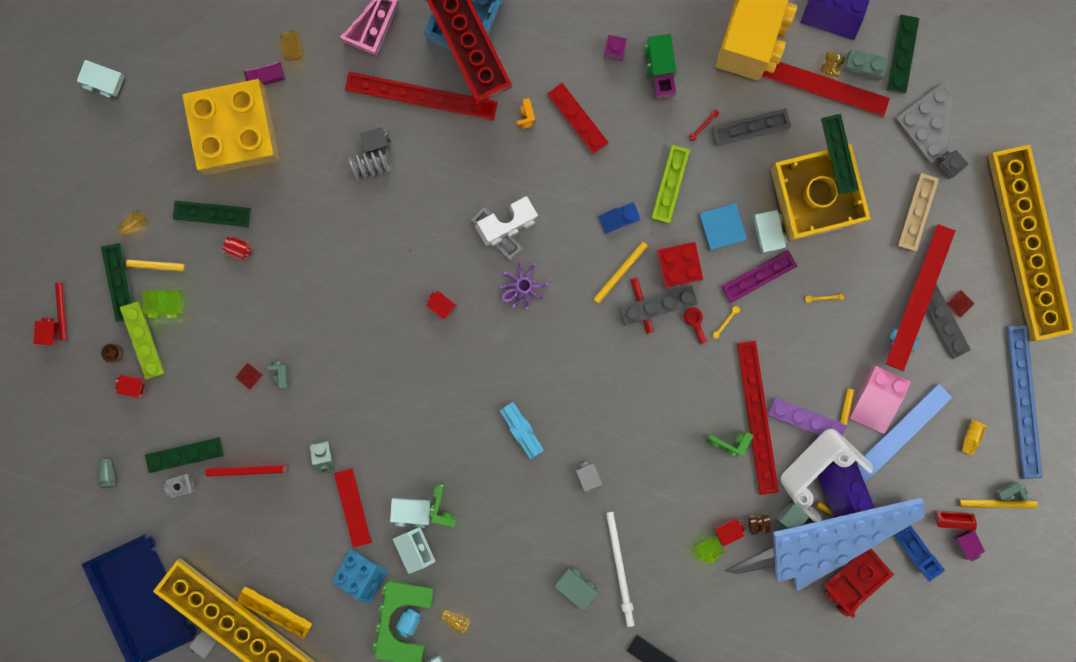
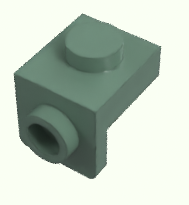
(322, 457)

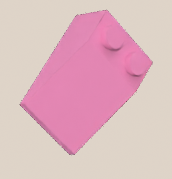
(879, 399)

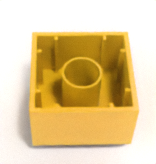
(751, 37)
(230, 127)
(811, 197)

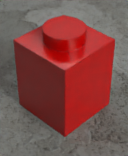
(440, 304)
(46, 332)
(130, 386)
(730, 531)

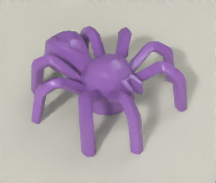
(523, 286)

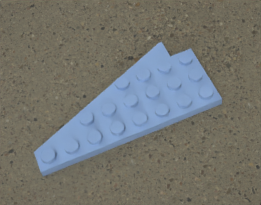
(823, 546)

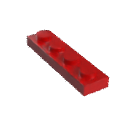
(577, 118)

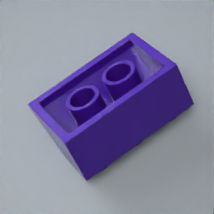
(835, 16)
(845, 489)

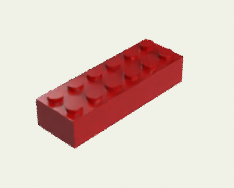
(471, 48)

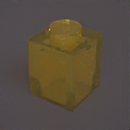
(292, 46)

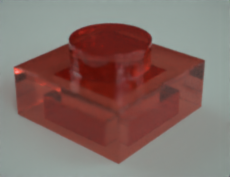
(960, 303)
(249, 376)

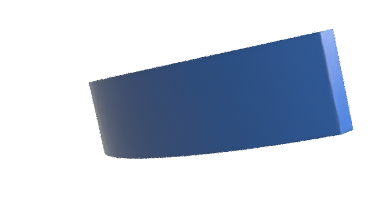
(919, 553)

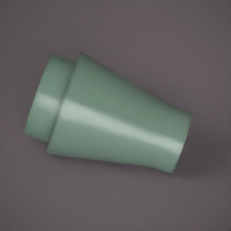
(106, 474)

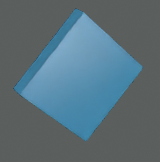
(723, 226)

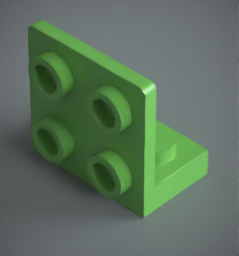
(741, 441)
(445, 518)

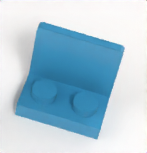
(359, 577)

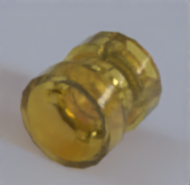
(832, 64)

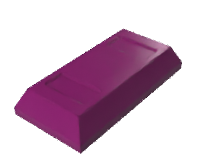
(266, 74)

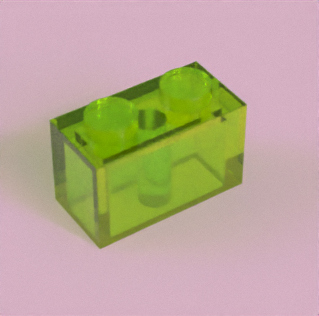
(163, 302)

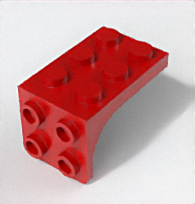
(856, 582)

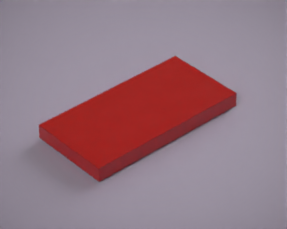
(246, 470)

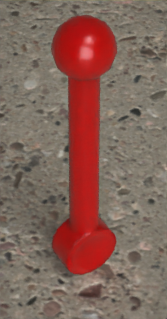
(714, 114)

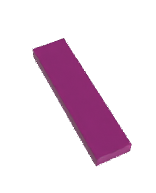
(759, 276)

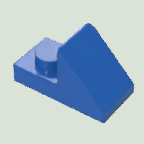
(619, 218)

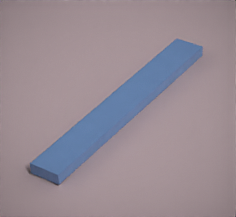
(1024, 402)

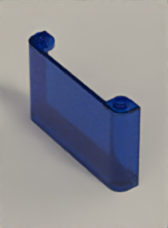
(137, 616)

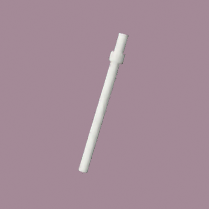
(627, 606)

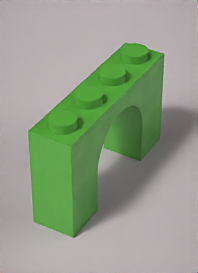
(396, 595)

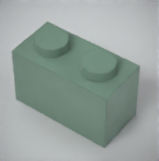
(865, 64)
(791, 517)
(576, 588)

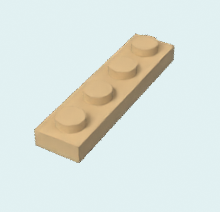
(918, 212)

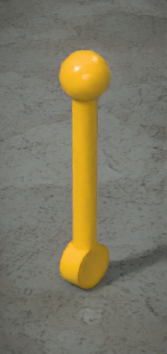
(808, 299)
(735, 310)

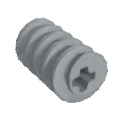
(370, 164)

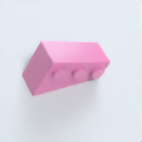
(371, 26)

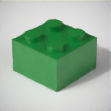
(660, 56)

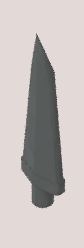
(757, 562)

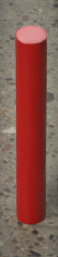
(639, 297)
(61, 311)

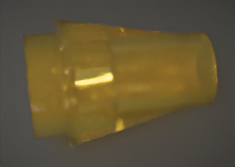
(133, 222)
(456, 621)

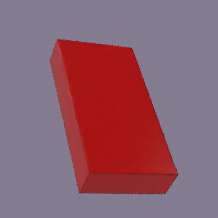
(955, 520)

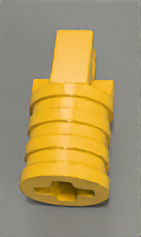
(973, 437)

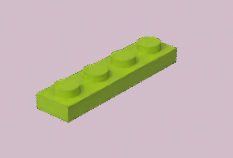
(670, 184)
(142, 340)

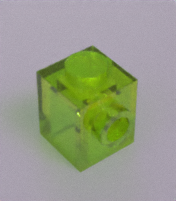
(708, 549)

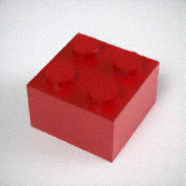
(679, 265)

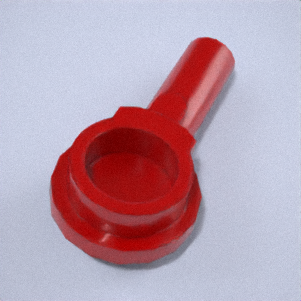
(693, 317)

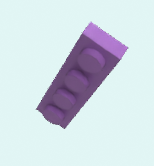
(803, 418)

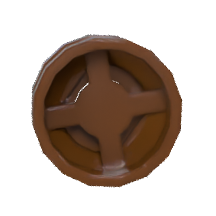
(110, 350)
(759, 524)

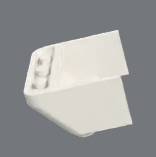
(826, 448)

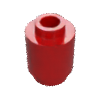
(237, 248)

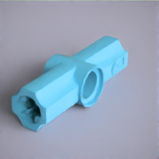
(521, 430)

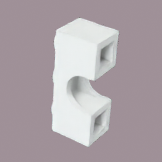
(493, 230)

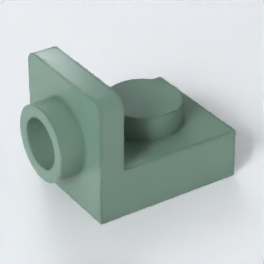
(281, 377)
(1009, 492)

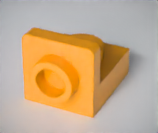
(526, 110)

